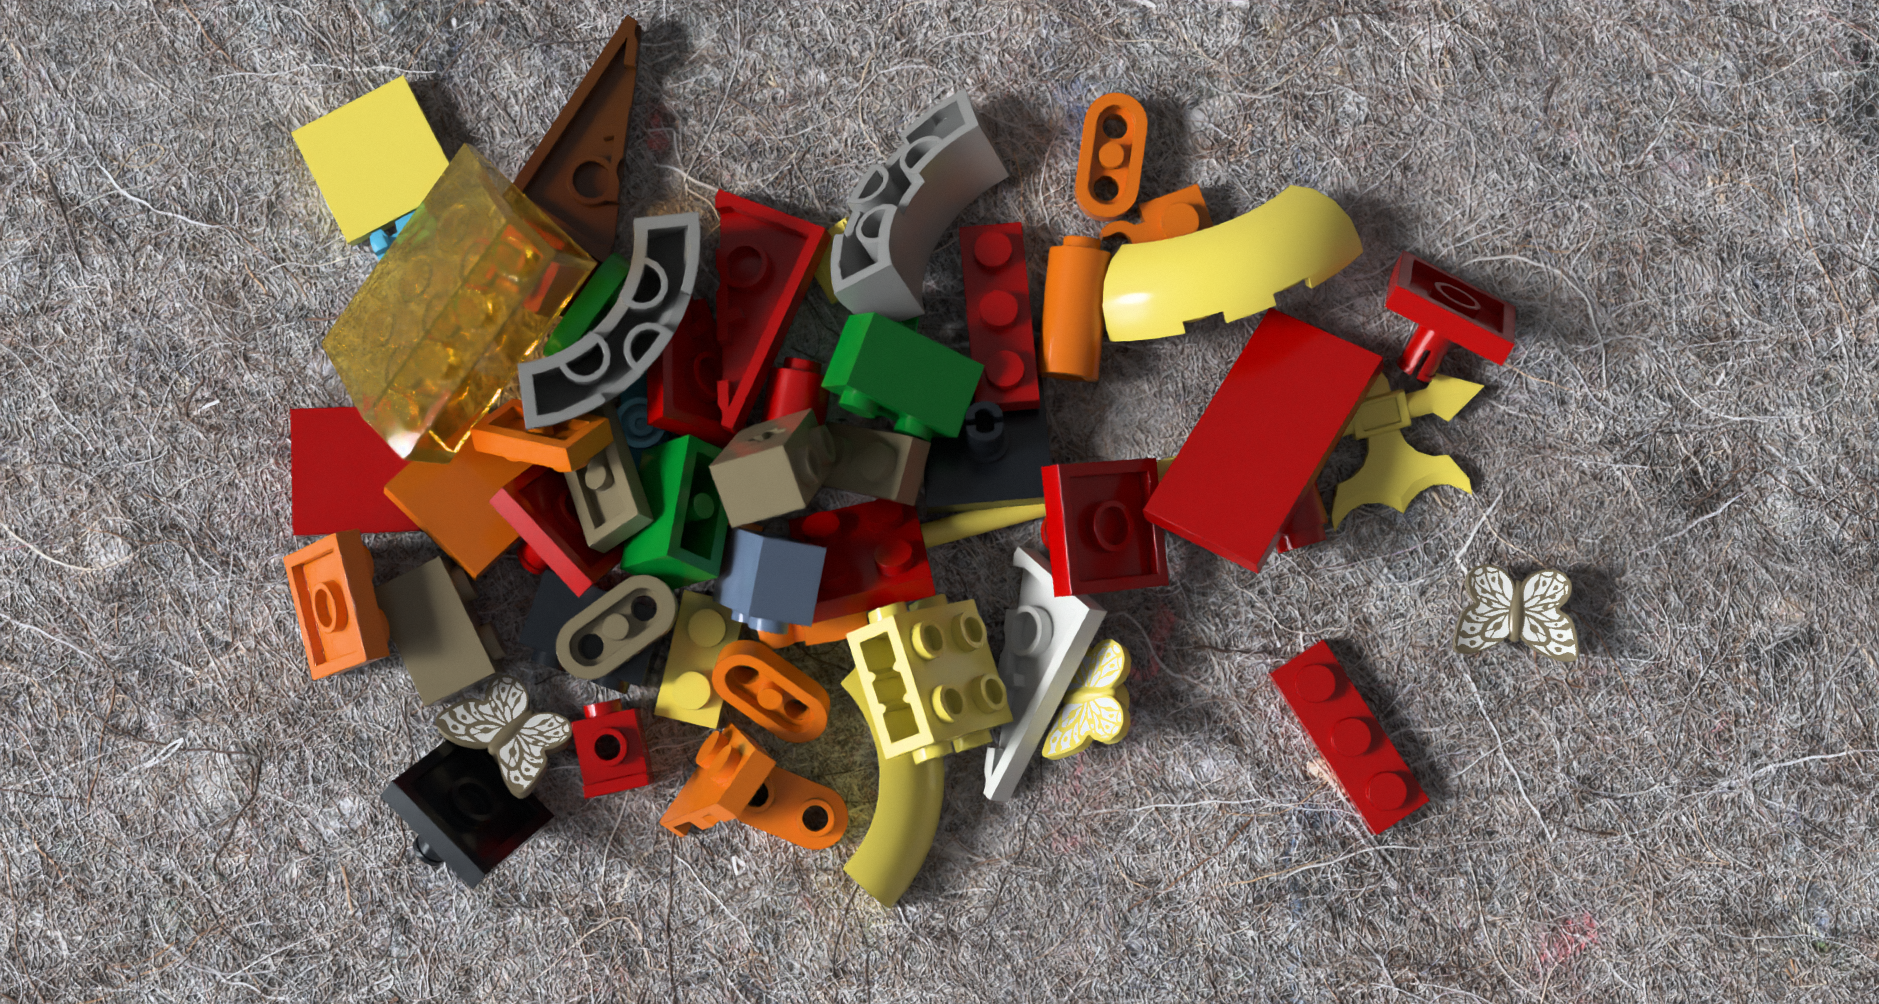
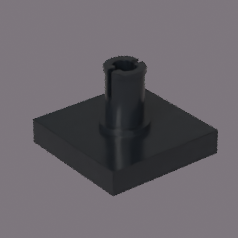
(991, 460)
(464, 811)

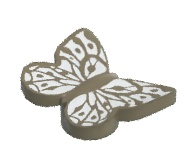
(1516, 612)
(510, 730)

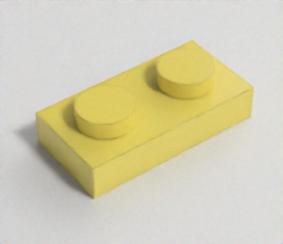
(698, 638)

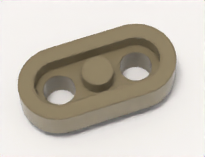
(618, 627)

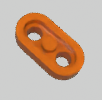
(1110, 158)
(768, 690)
(785, 808)

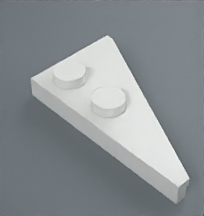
(1038, 661)

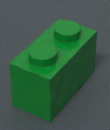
(901, 377)
(688, 514)

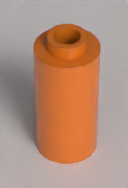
(1073, 311)

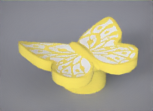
(1093, 702)

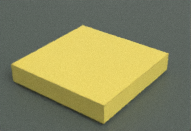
(373, 158)

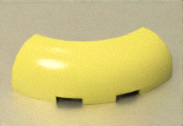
(1227, 266)
(903, 818)

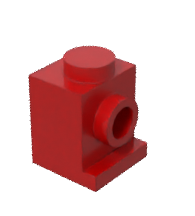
(632, 765)

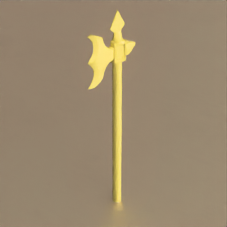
(1389, 473)

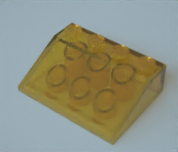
(453, 309)

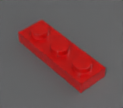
(999, 314)
(1348, 737)

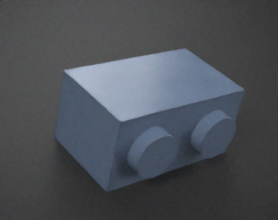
(769, 579)

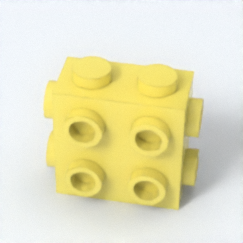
(929, 678)

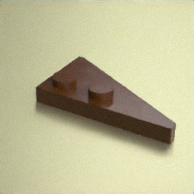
(582, 158)

